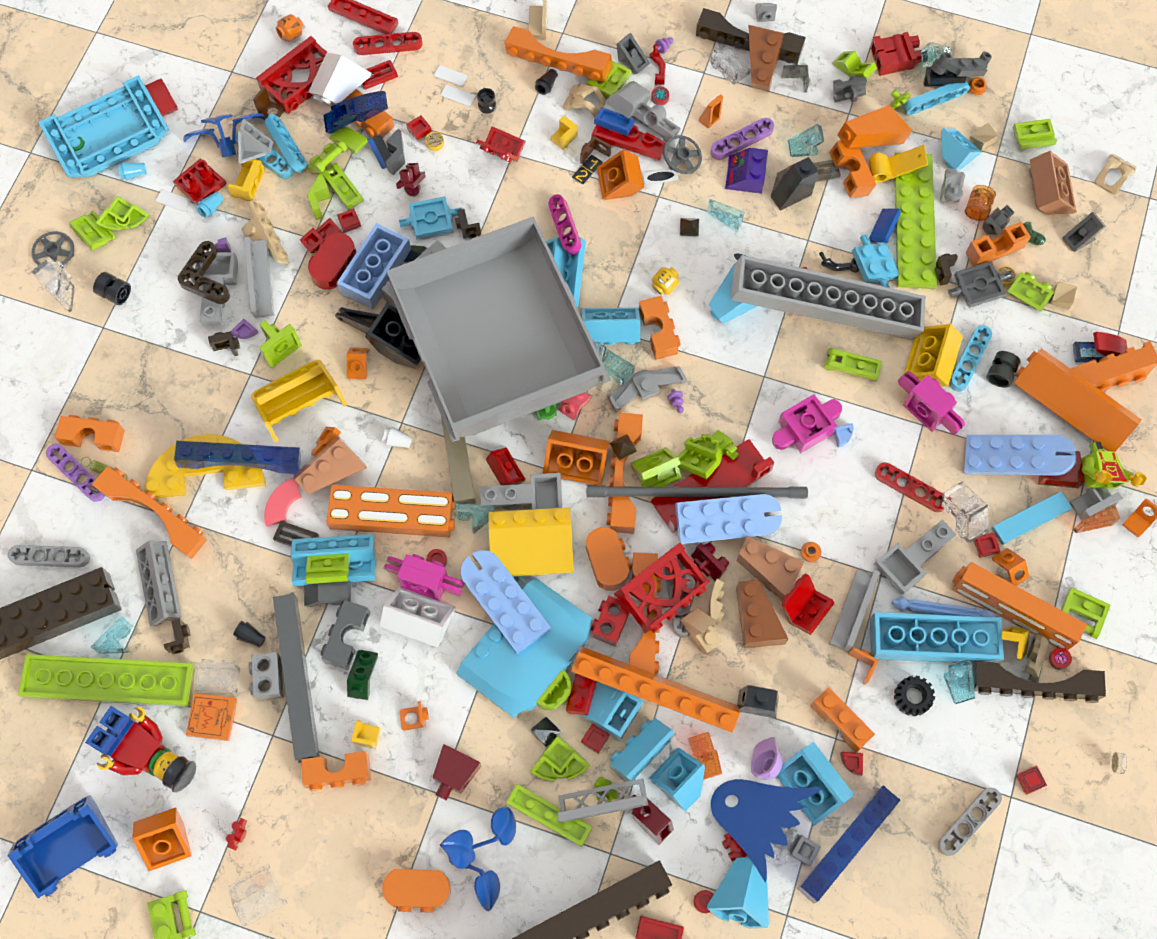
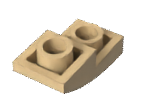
(715, 606)

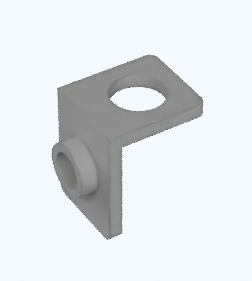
(765, 12)

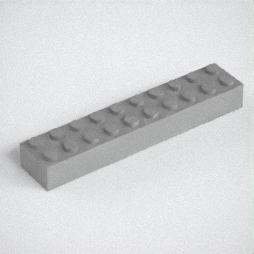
(828, 297)

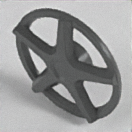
(682, 155)
(53, 249)

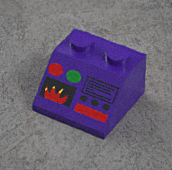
(747, 170)

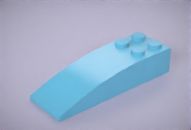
(935, 637)

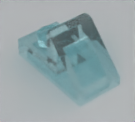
(932, 52)
(806, 142)
(478, 513)
(108, 642)
(960, 681)

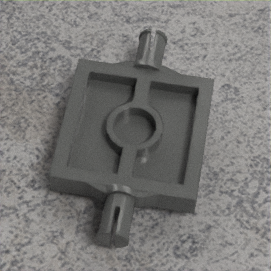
(980, 284)

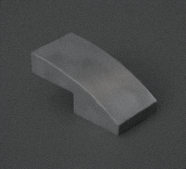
(803, 849)

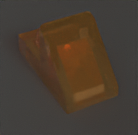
(706, 754)

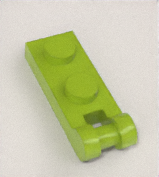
(342, 186)
(853, 364)

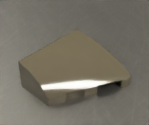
(1036, 656)

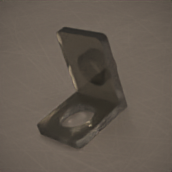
(797, 71)

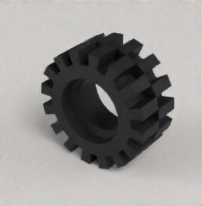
(925, 689)

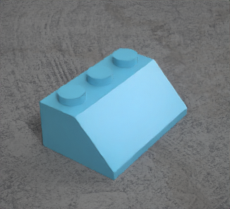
(612, 324)
(641, 749)
(813, 770)

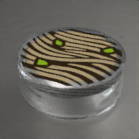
(1119, 763)

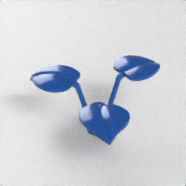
(226, 144)
(460, 853)

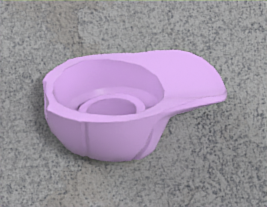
(766, 760)

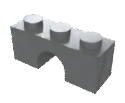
(349, 617)

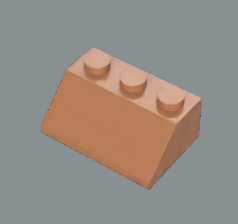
(1052, 184)

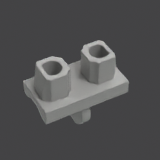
(952, 186)

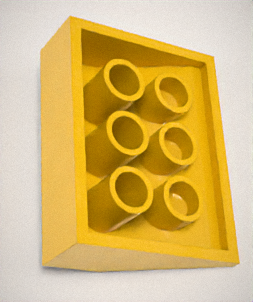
(532, 540)

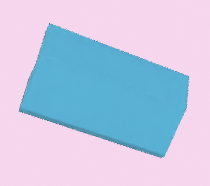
(569, 265)
(360, 550)

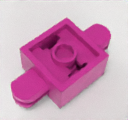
(930, 403)
(807, 424)
(423, 576)

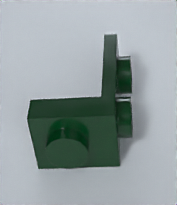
(359, 676)

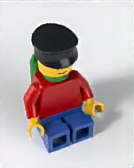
(139, 748)

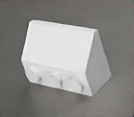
(417, 616)

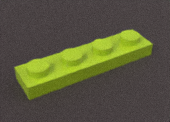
(546, 814)

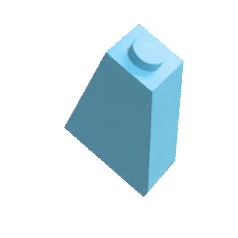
(721, 304)
(742, 896)

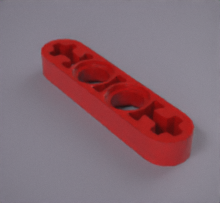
(387, 47)
(909, 490)

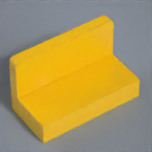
(1018, 635)

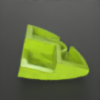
(121, 216)
(559, 761)

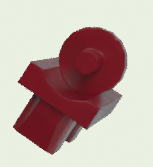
(410, 179)
(707, 563)

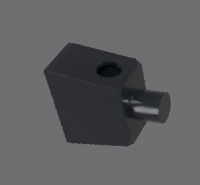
(758, 701)

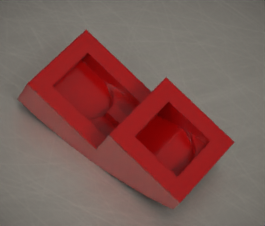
(161, 97)
(313, 237)
(1109, 343)

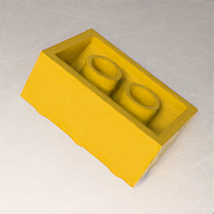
(935, 353)

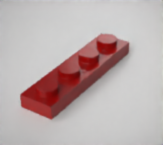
(364, 15)

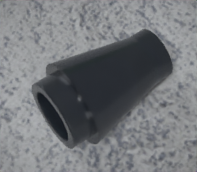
(545, 83)
(247, 633)

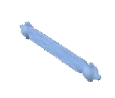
(939, 608)

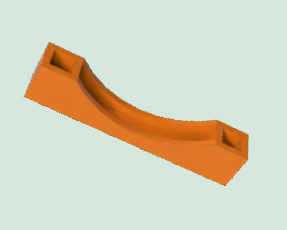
(589, 64)
(623, 510)
(181, 535)
(644, 653)

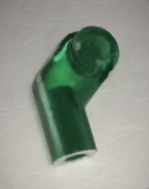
(1036, 238)

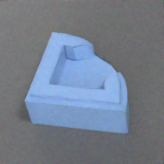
(843, 434)

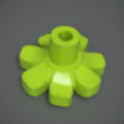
(899, 98)
(600, 782)

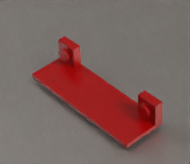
(730, 473)

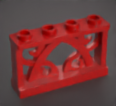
(276, 74)
(635, 588)

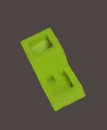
(851, 65)
(317, 193)

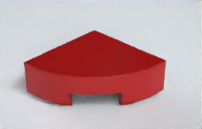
(853, 762)

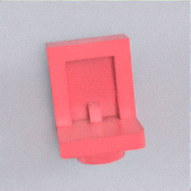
(571, 406)

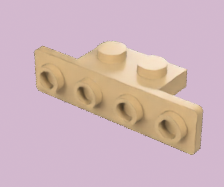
(262, 229)

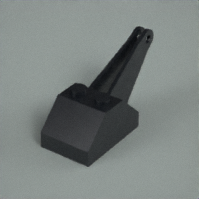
(384, 332)

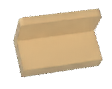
(538, 21)

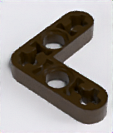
(197, 277)

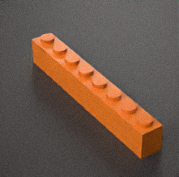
(655, 689)

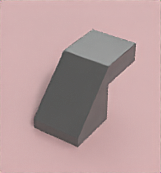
(396, 147)
(329, 593)

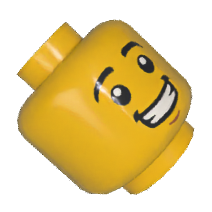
(665, 280)

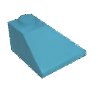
(957, 149)
(680, 778)

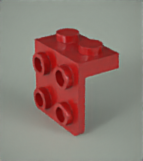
(504, 144)
(805, 605)

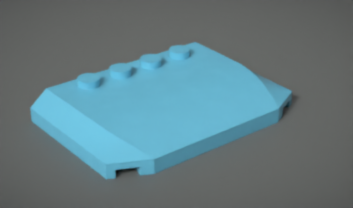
(112, 129)
(520, 679)

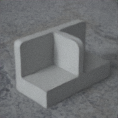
(1094, 501)

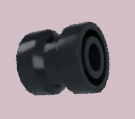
(486, 100)

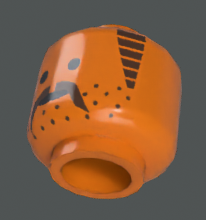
(289, 27)

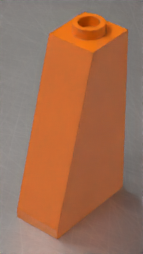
(875, 129)

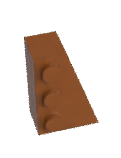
(764, 54)
(757, 617)

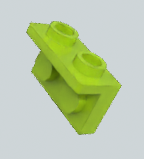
(1031, 291)

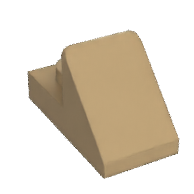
(701, 630)

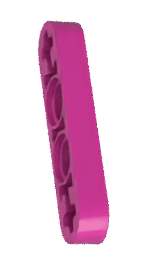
(562, 225)

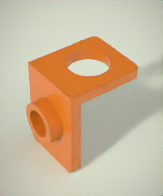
(357, 363)
(1139, 521)
(1012, 563)
(867, 658)
(422, 716)

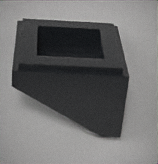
(545, 731)

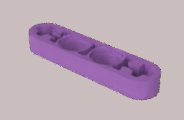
(742, 138)
(73, 474)

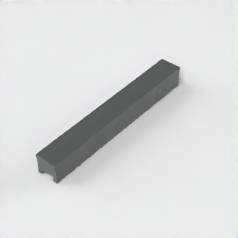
(296, 677)

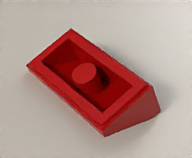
(504, 467)

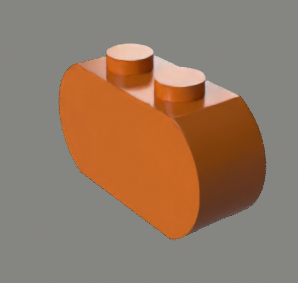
(607, 558)
(416, 889)

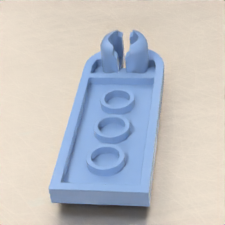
(1019, 455)
(726, 518)
(503, 600)

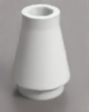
(395, 438)

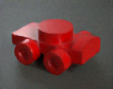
(239, 834)
(737, 851)

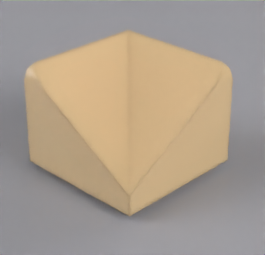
(984, 137)
(1063, 295)

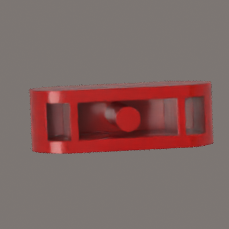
(331, 260)

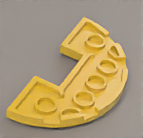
(169, 481)

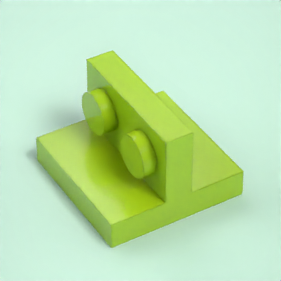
(279, 343)
(657, 468)

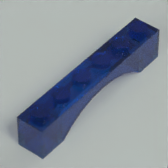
(207, 454)
(848, 844)

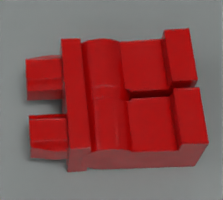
(895, 53)

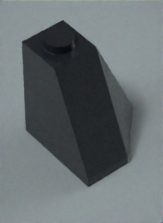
(794, 183)

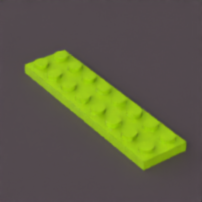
(916, 228)
(106, 680)

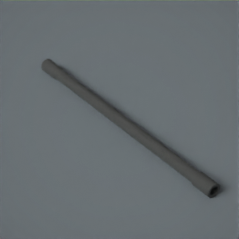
(602, 491)

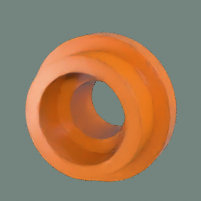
(975, 83)
(811, 557)

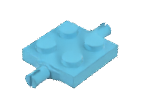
(430, 217)
(875, 262)

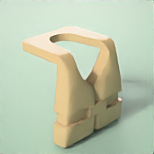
(577, 95)
(1118, 163)

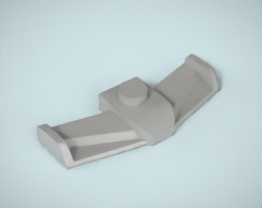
(646, 385)

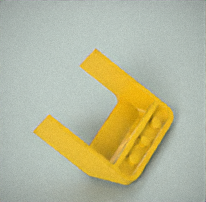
(294, 392)

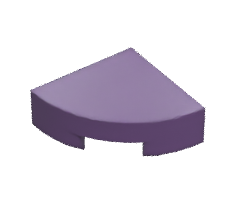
(223, 245)
(244, 330)

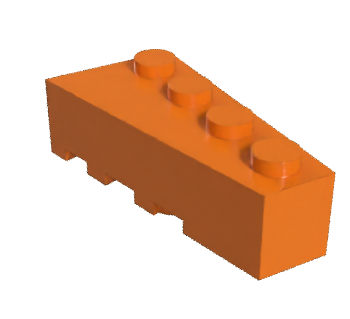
(1119, 370)

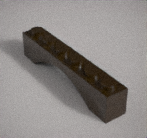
(716, 28)
(992, 677)

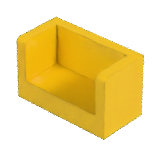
(248, 180)

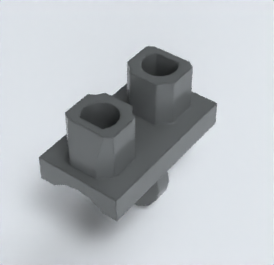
(849, 89)
(997, 220)

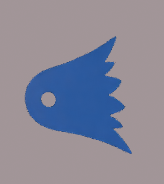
(758, 816)

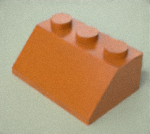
(576, 457)

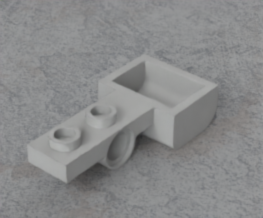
(632, 101)
(224, 271)
(541, 494)
(903, 565)

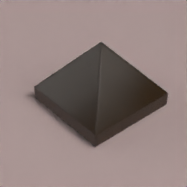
(689, 227)
(623, 447)

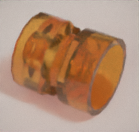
(980, 202)

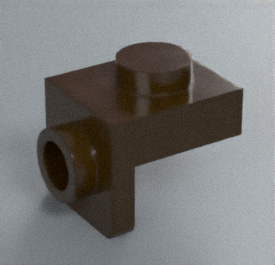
(468, 231)
(943, 266)
(223, 341)
(181, 634)

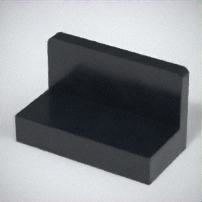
(934, 79)

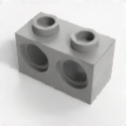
(272, 675)

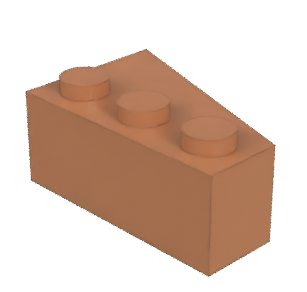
(329, 466)
(772, 567)

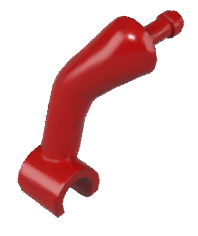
(656, 57)

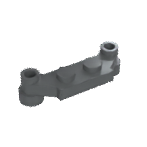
(962, 66)

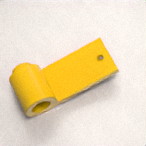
(887, 168)

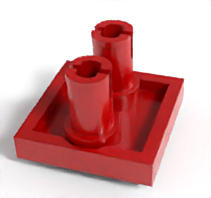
(199, 181)

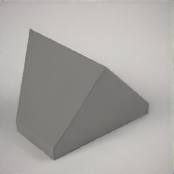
(252, 143)

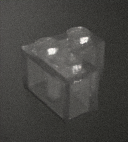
(969, 511)

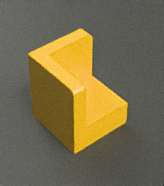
(565, 134)
(365, 735)

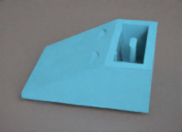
(613, 710)

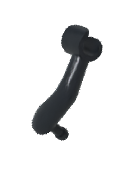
(828, 263)

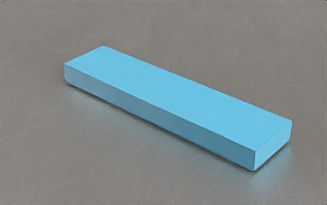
(1031, 518)

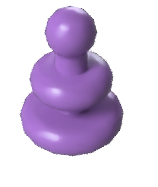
(663, 44)
(676, 399)

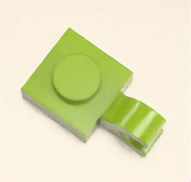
(726, 444)

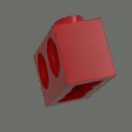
(615, 622)

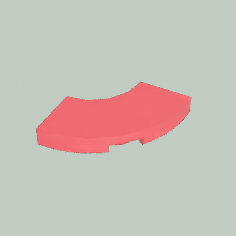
(280, 501)

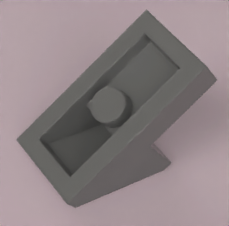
(632, 53)
(1084, 232)

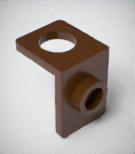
(263, 103)
(594, 144)

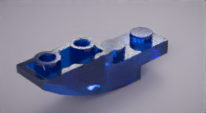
(355, 109)

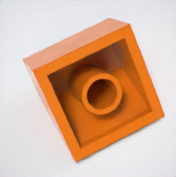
(620, 176)
(161, 839)

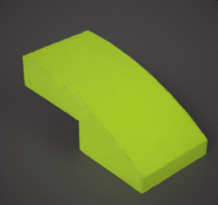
(352, 139)

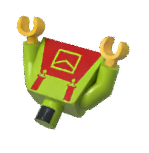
(1104, 470)

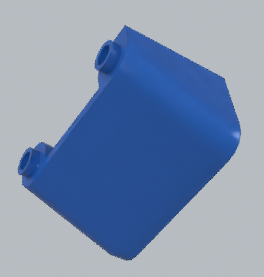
(62, 846)

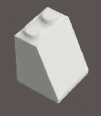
(337, 79)

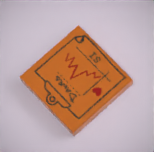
(211, 717)

